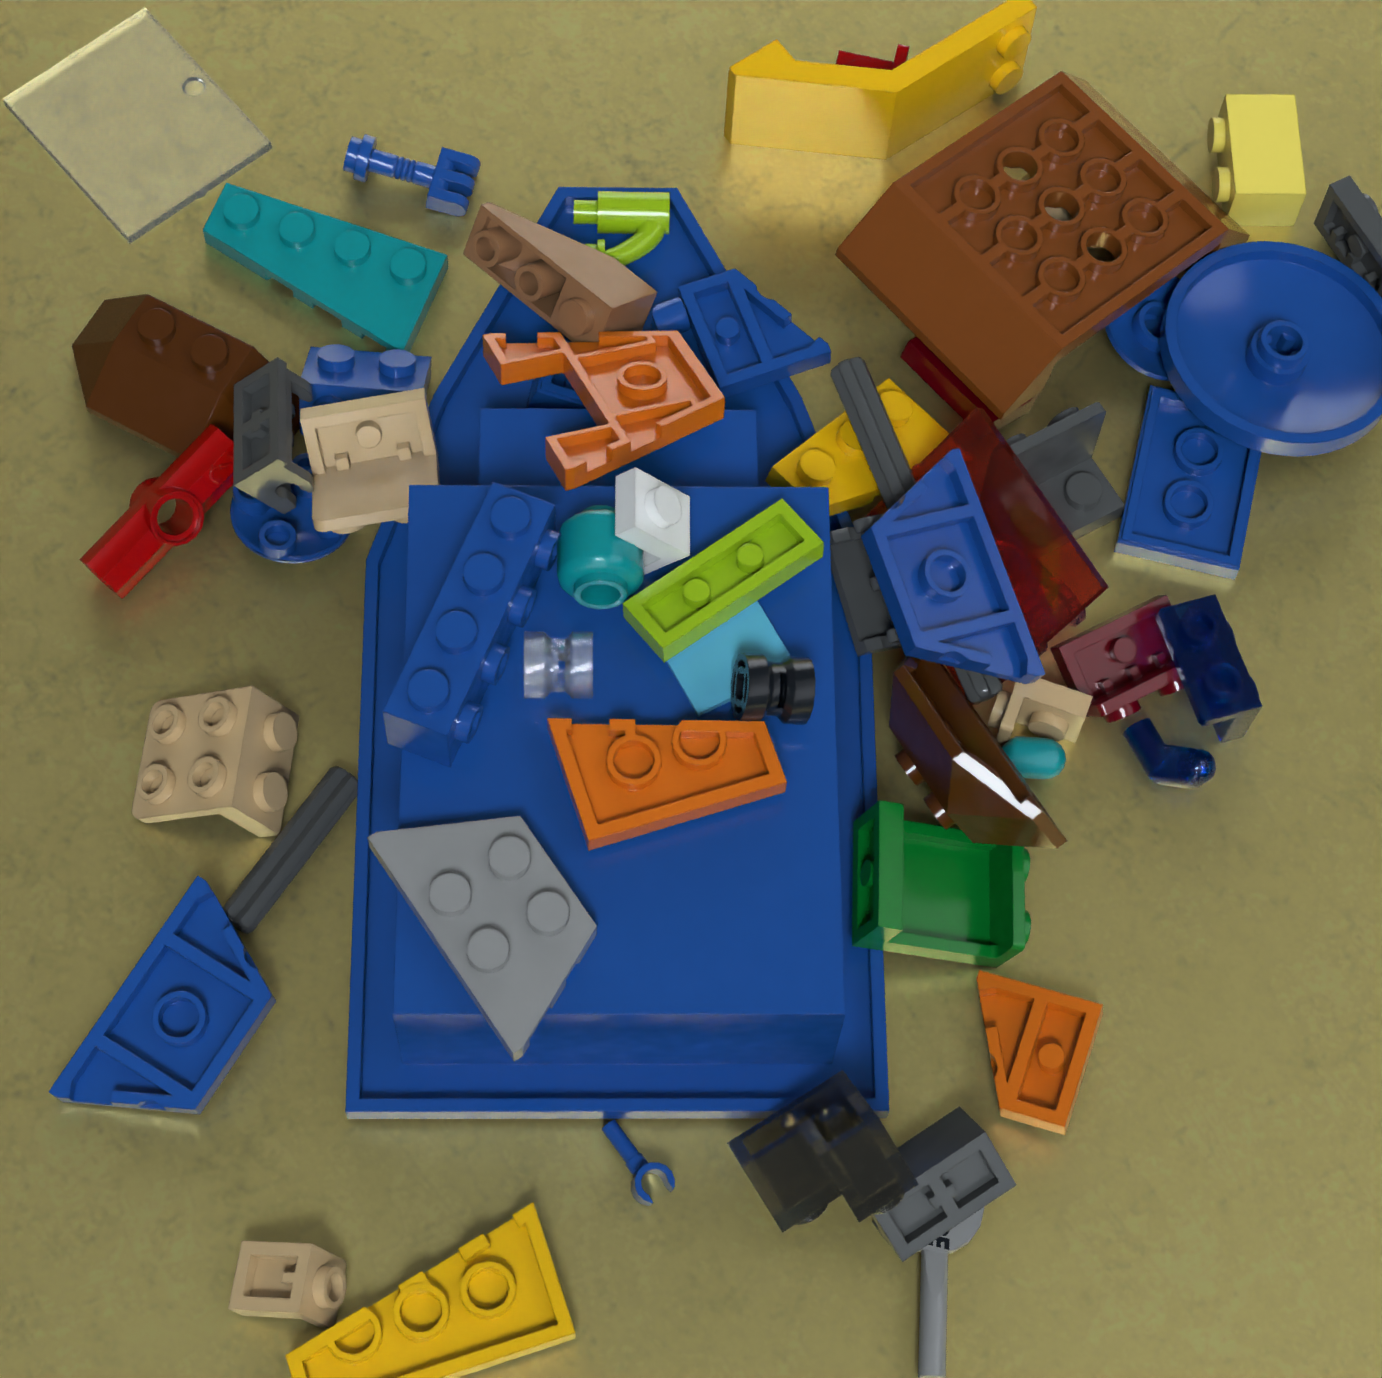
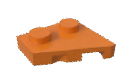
(1037, 1048)

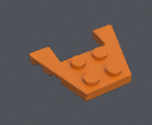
(634, 384)

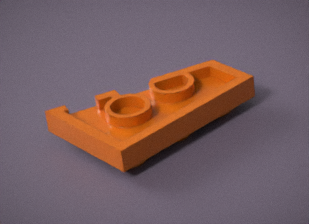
(657, 776)

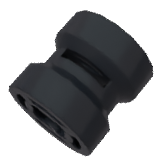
(772, 688)

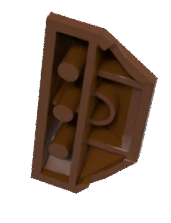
(162, 372)
(962, 762)

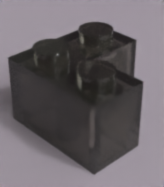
(823, 1150)

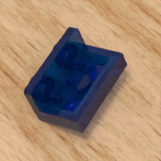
(1210, 666)

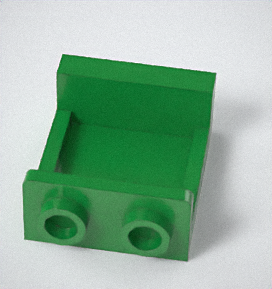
(936, 891)

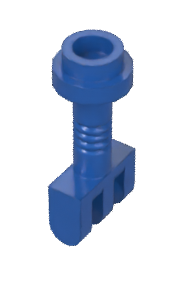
(447, 181)

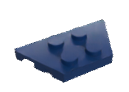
(949, 579)
(174, 1018)

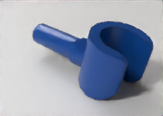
(670, 316)
(637, 1163)

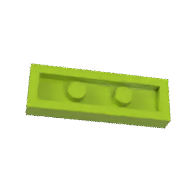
(723, 580)

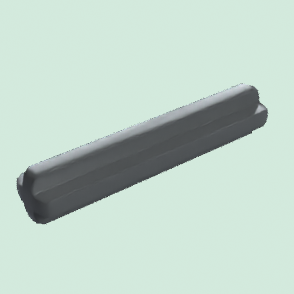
(291, 849)

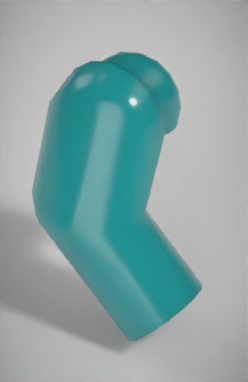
(1036, 756)

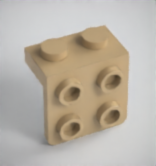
(367, 458)
(217, 756)

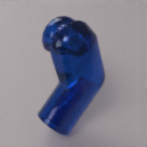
(1169, 763)

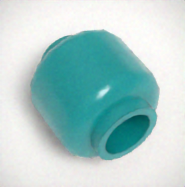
(596, 563)

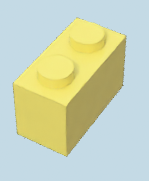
(1258, 159)

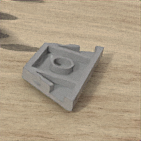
(493, 914)

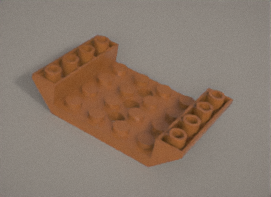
(1000, 280)

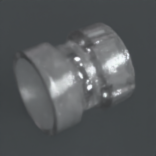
(542, 665)

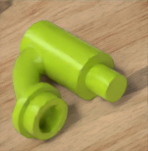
(627, 213)

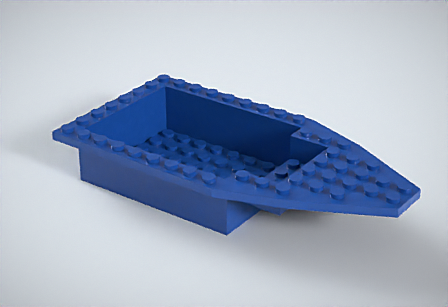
(718, 940)

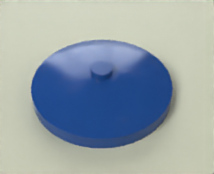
(1276, 348)

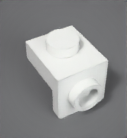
(652, 518)

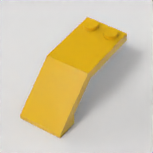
(875, 110)

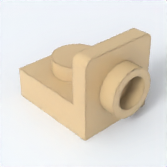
(1044, 707)
(288, 1282)

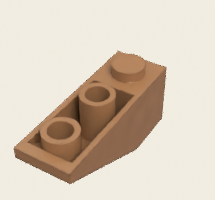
(558, 277)

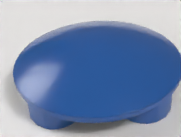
(281, 536)

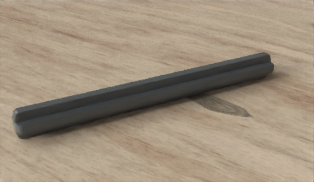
(890, 471)

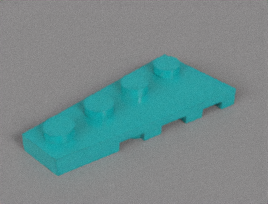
(352, 272)

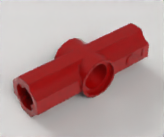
(136, 538)

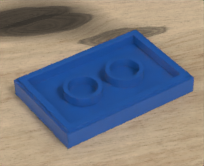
(1186, 491)

